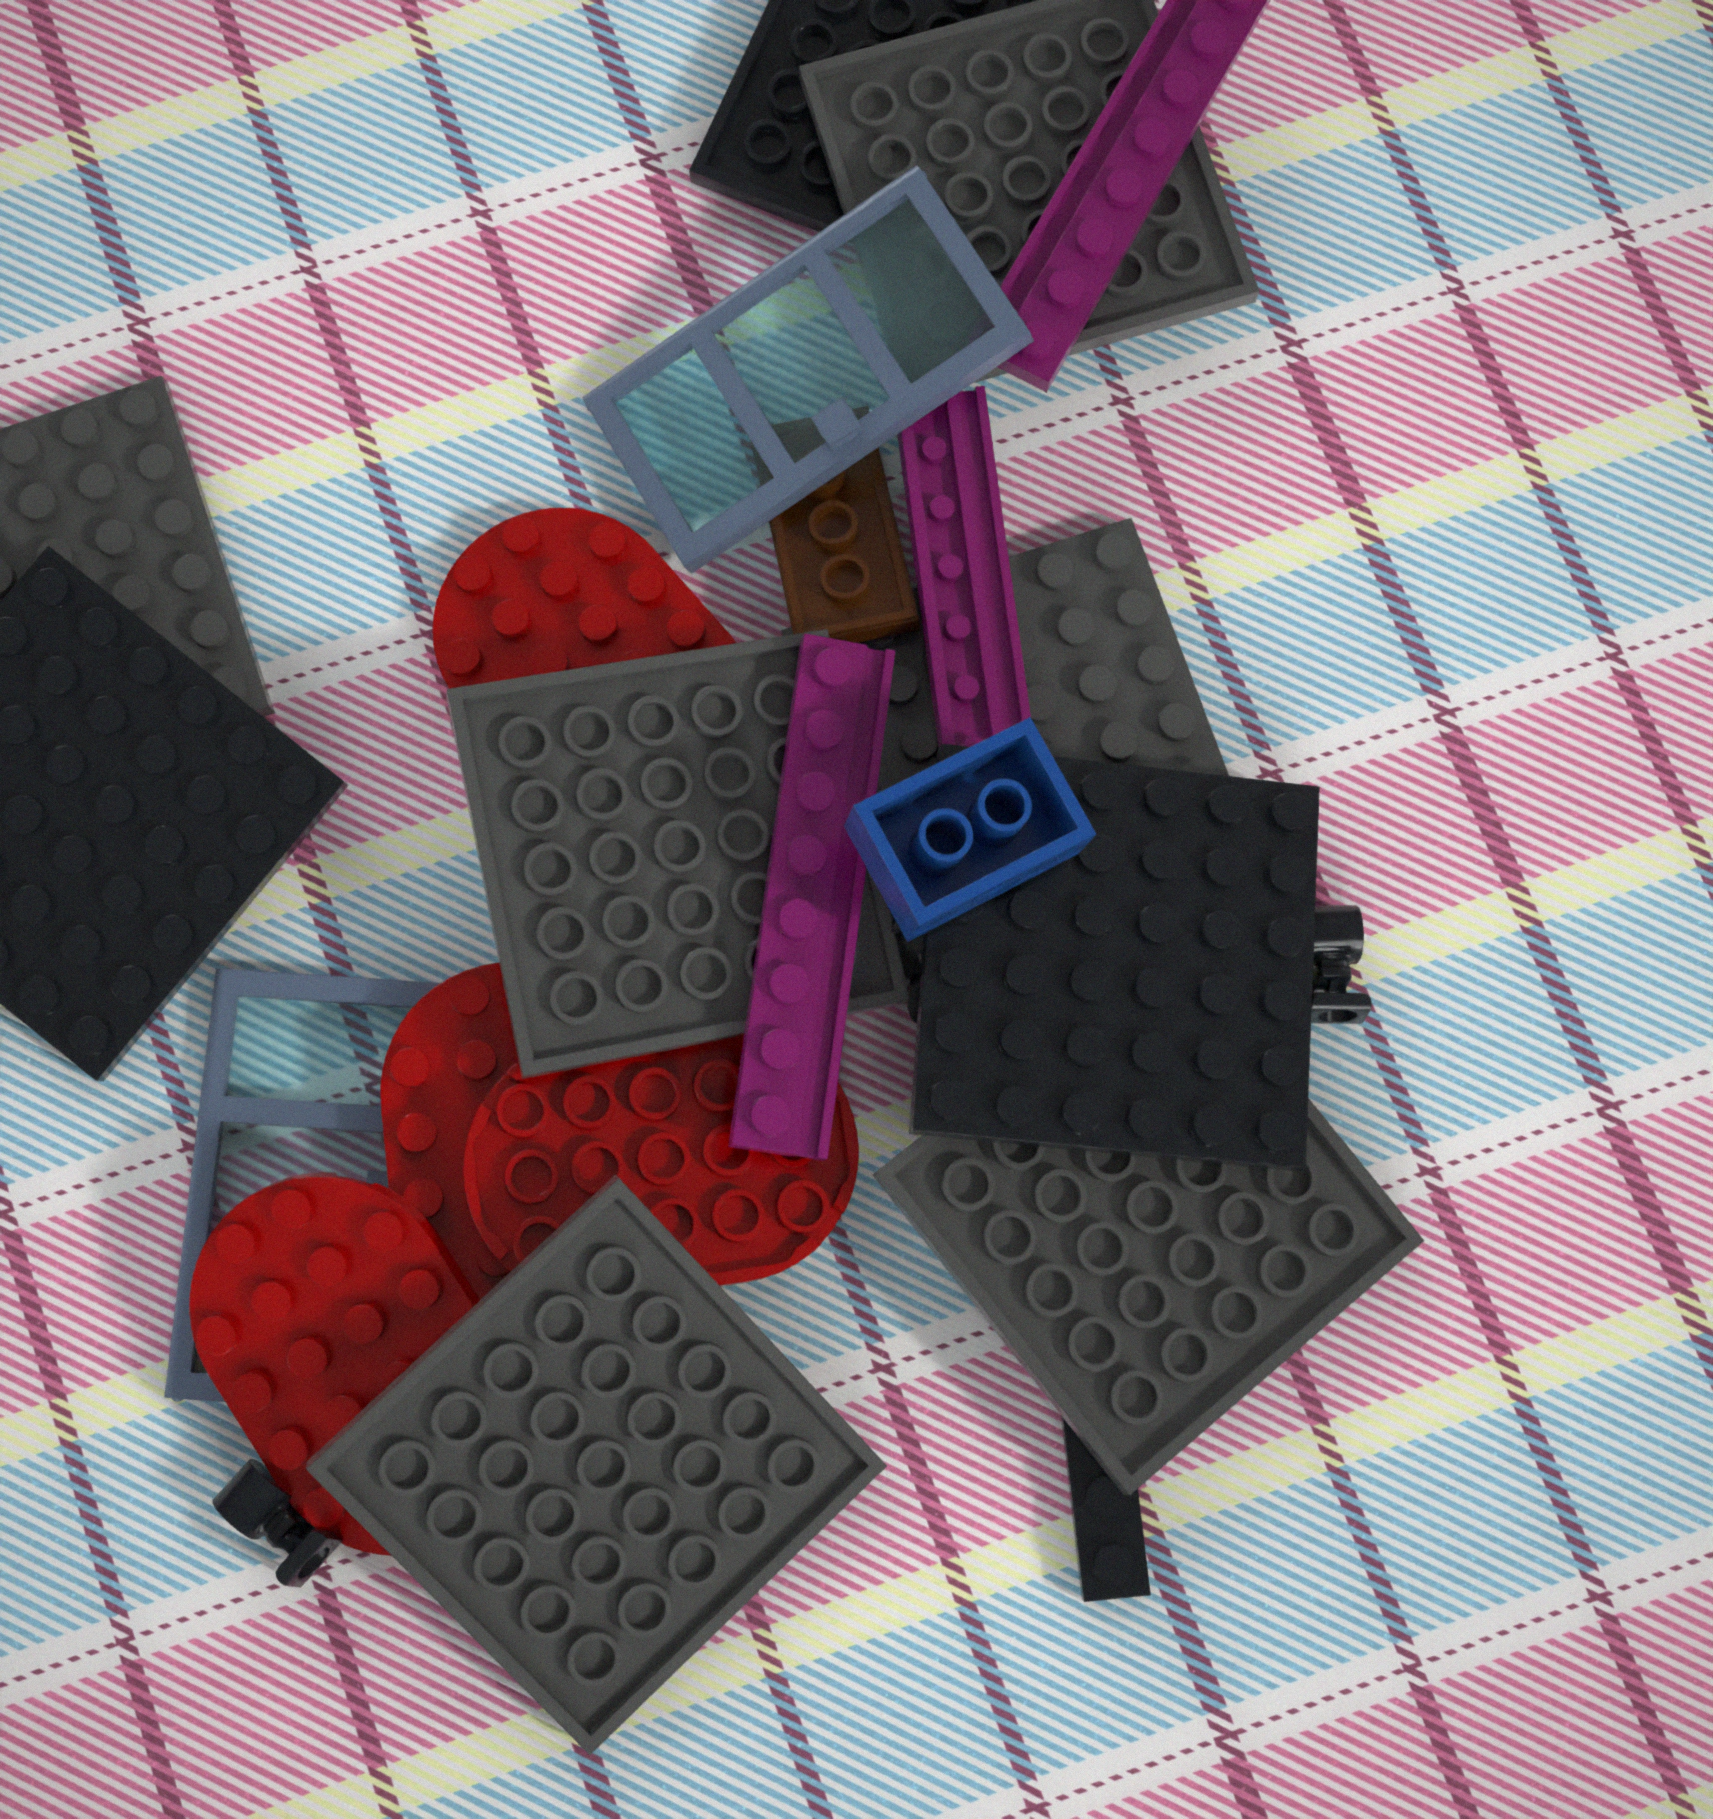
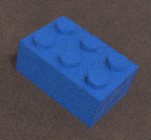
(968, 828)

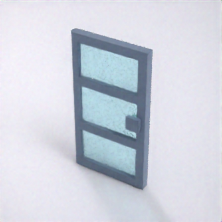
(806, 369)
(281, 1097)

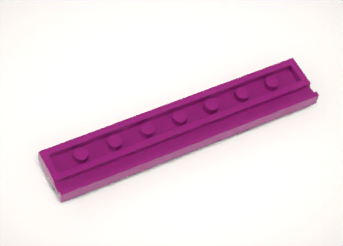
(1121, 175)
(963, 571)
(811, 901)

